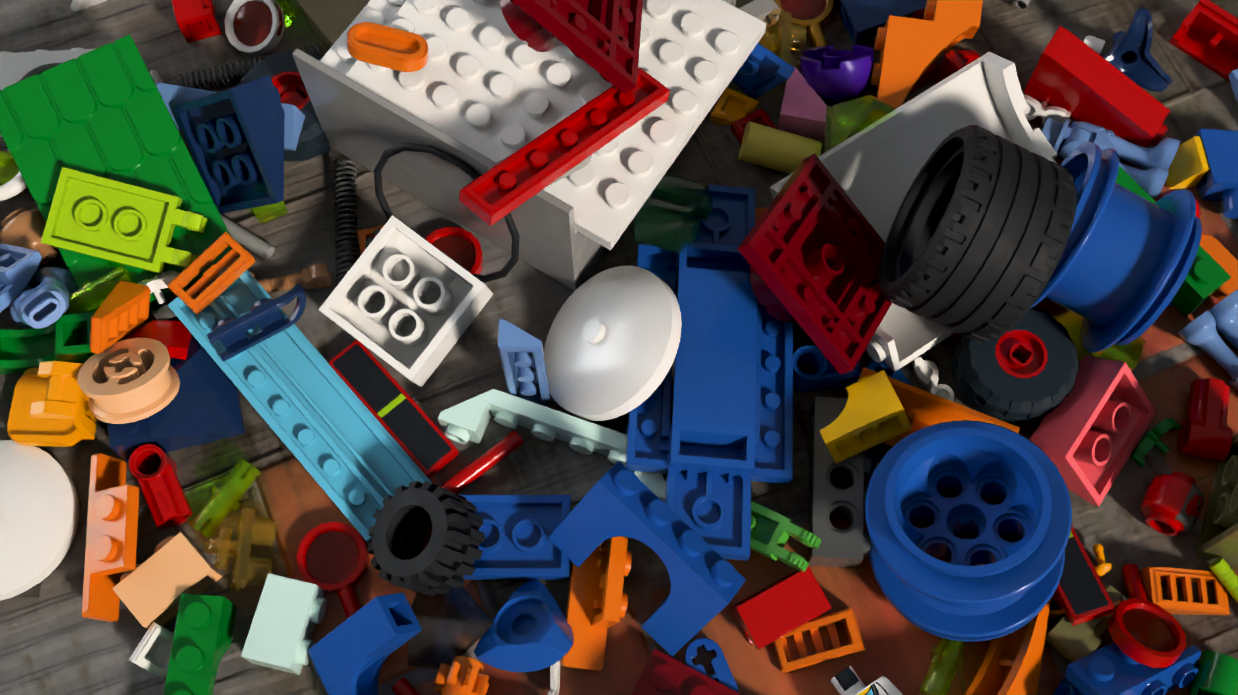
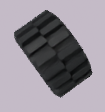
(401, 529)

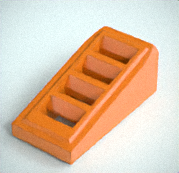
(119, 315)
(1152, 580)
(853, 631)

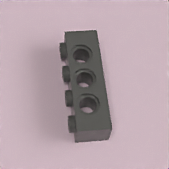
(837, 546)

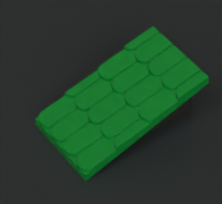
(109, 122)

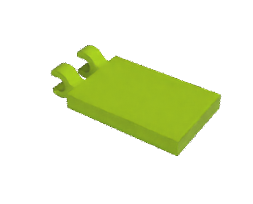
(118, 222)

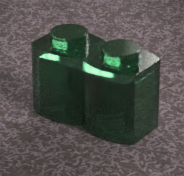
(673, 213)

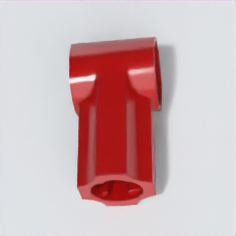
(1205, 429)
(161, 489)

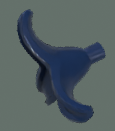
(1133, 57)

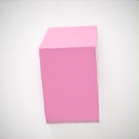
(802, 109)

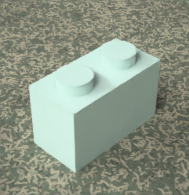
(284, 624)

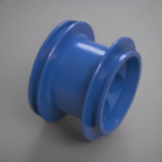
(1121, 252)
(977, 463)

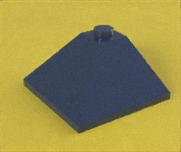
(238, 143)
(200, 413)

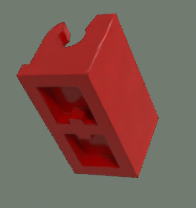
(1210, 38)
(780, 608)

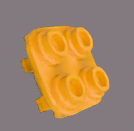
(50, 407)

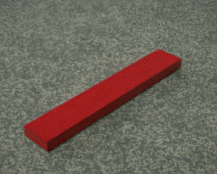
(561, 148)

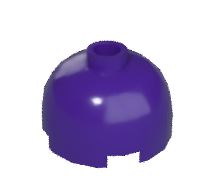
(838, 73)

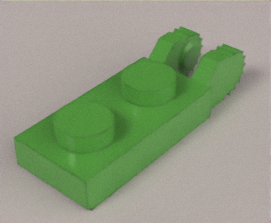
(771, 533)

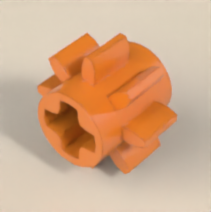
(462, 677)

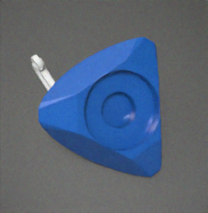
(528, 634)

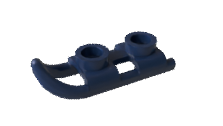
(263, 313)

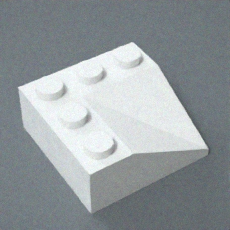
(406, 301)

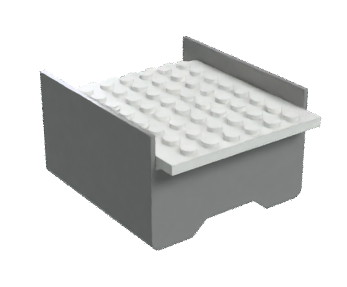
(494, 95)

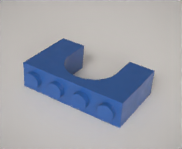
(698, 575)
(355, 650)

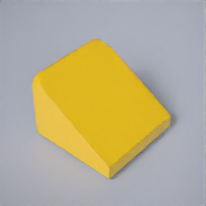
(1188, 165)

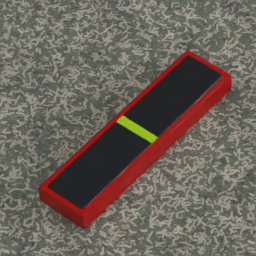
(394, 409)
(1080, 586)

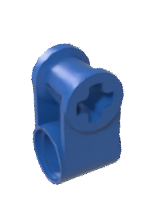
(825, 374)

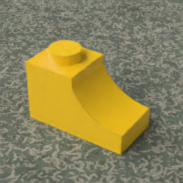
(868, 419)

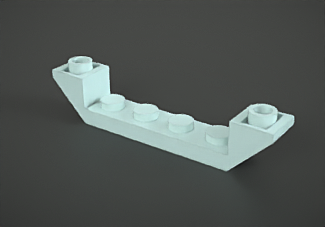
(471, 417)

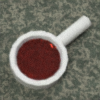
(254, 25)

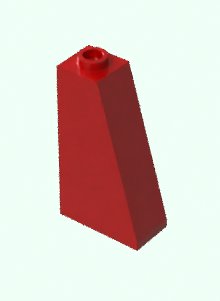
(1095, 91)

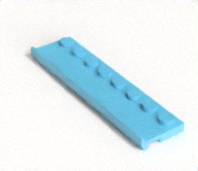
(308, 407)

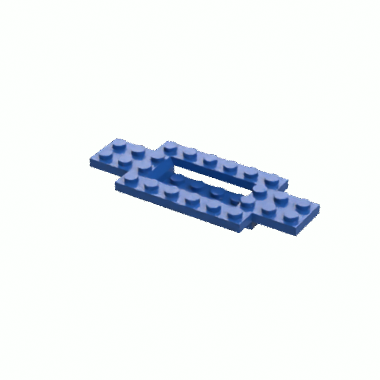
(728, 383)

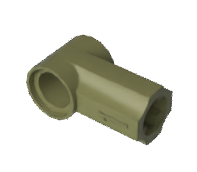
(1081, 639)

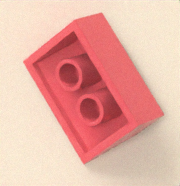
(1095, 427)

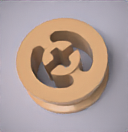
(129, 380)

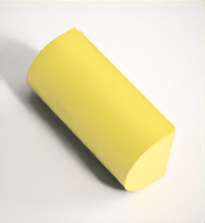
(776, 148)

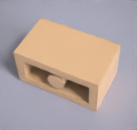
(157, 584)

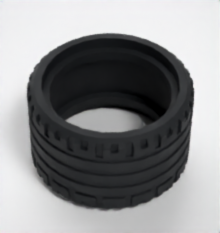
(978, 234)

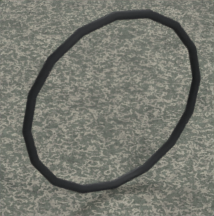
(469, 171)

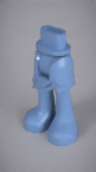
(1153, 161)
(46, 302)
(1203, 334)

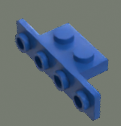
(1114, 673)

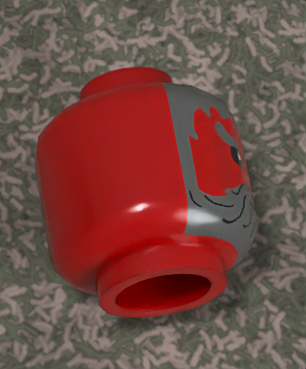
(1172, 503)

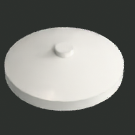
(612, 343)
(35, 516)

